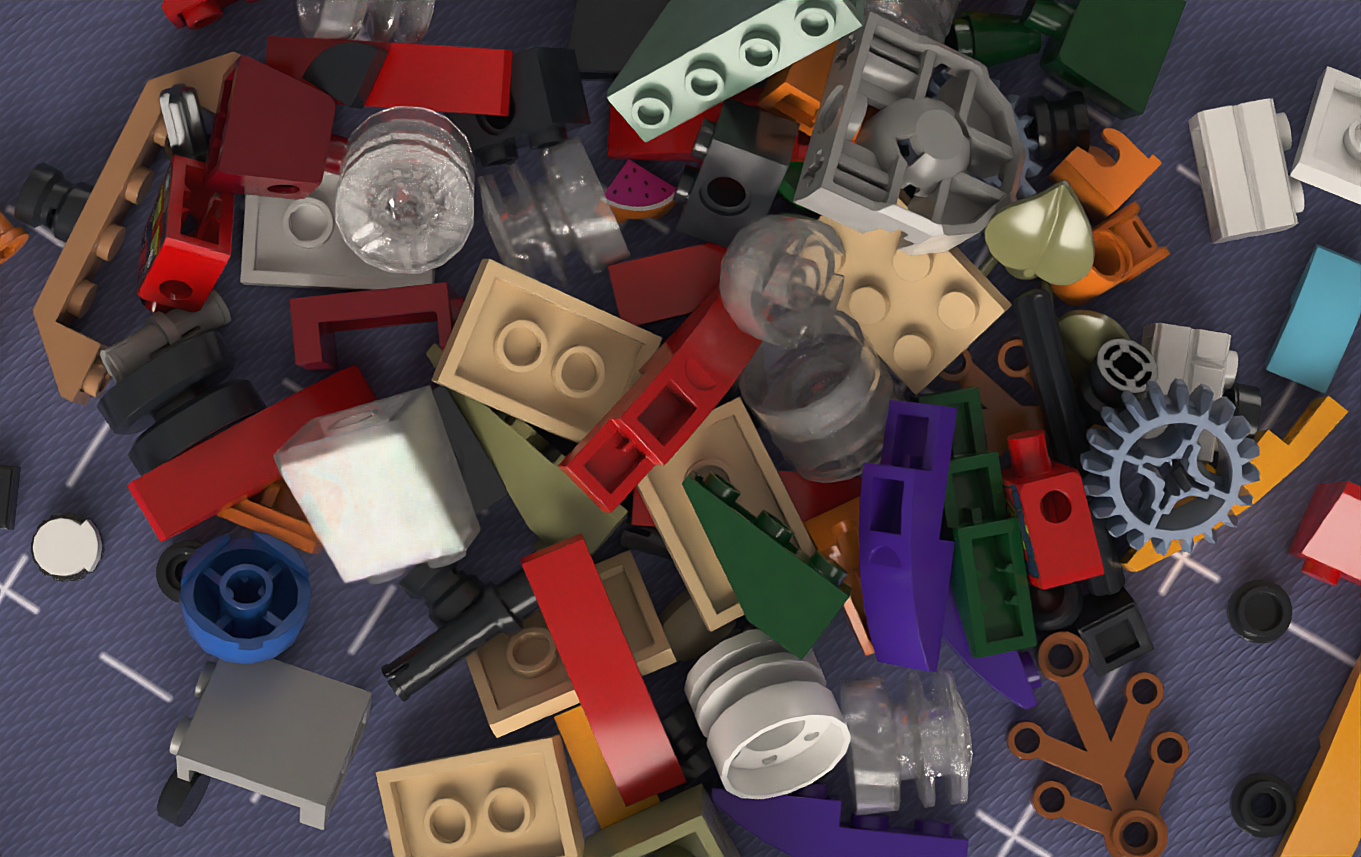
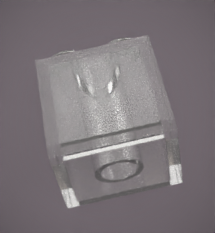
(381, 487)

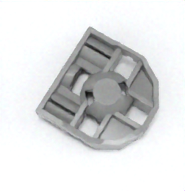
(958, 132)

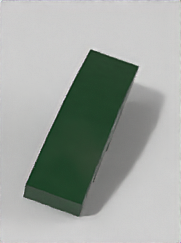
(988, 553)

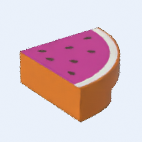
(639, 194)

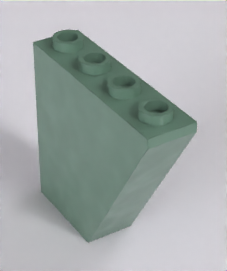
(718, 48)

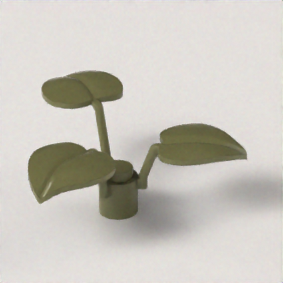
(1052, 240)

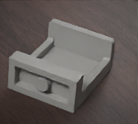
(274, 733)

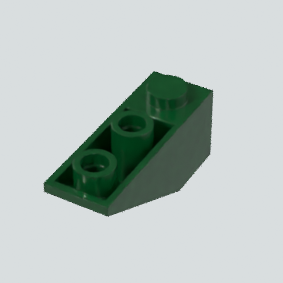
(773, 580)

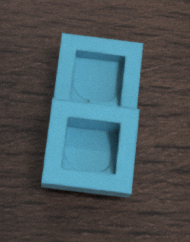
(1319, 320)

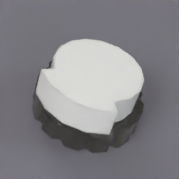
(67, 547)

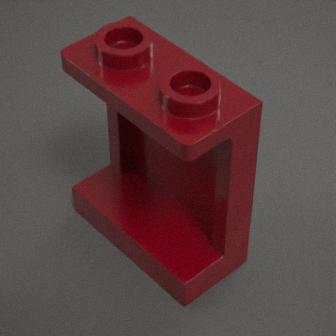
(320, 317)

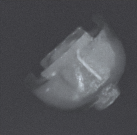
(782, 278)

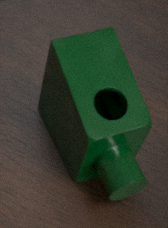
(1106, 47)

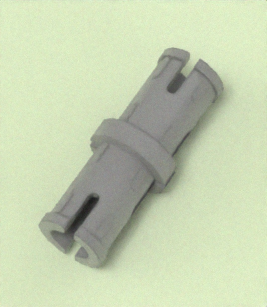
(162, 334)

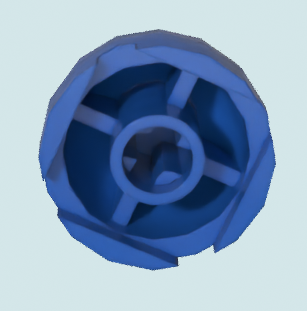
(245, 597)

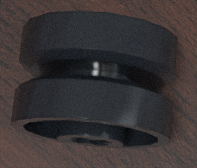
(179, 400)

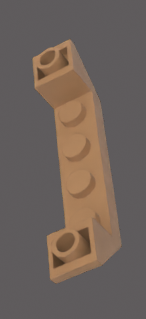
(99, 232)

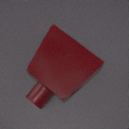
(270, 134)

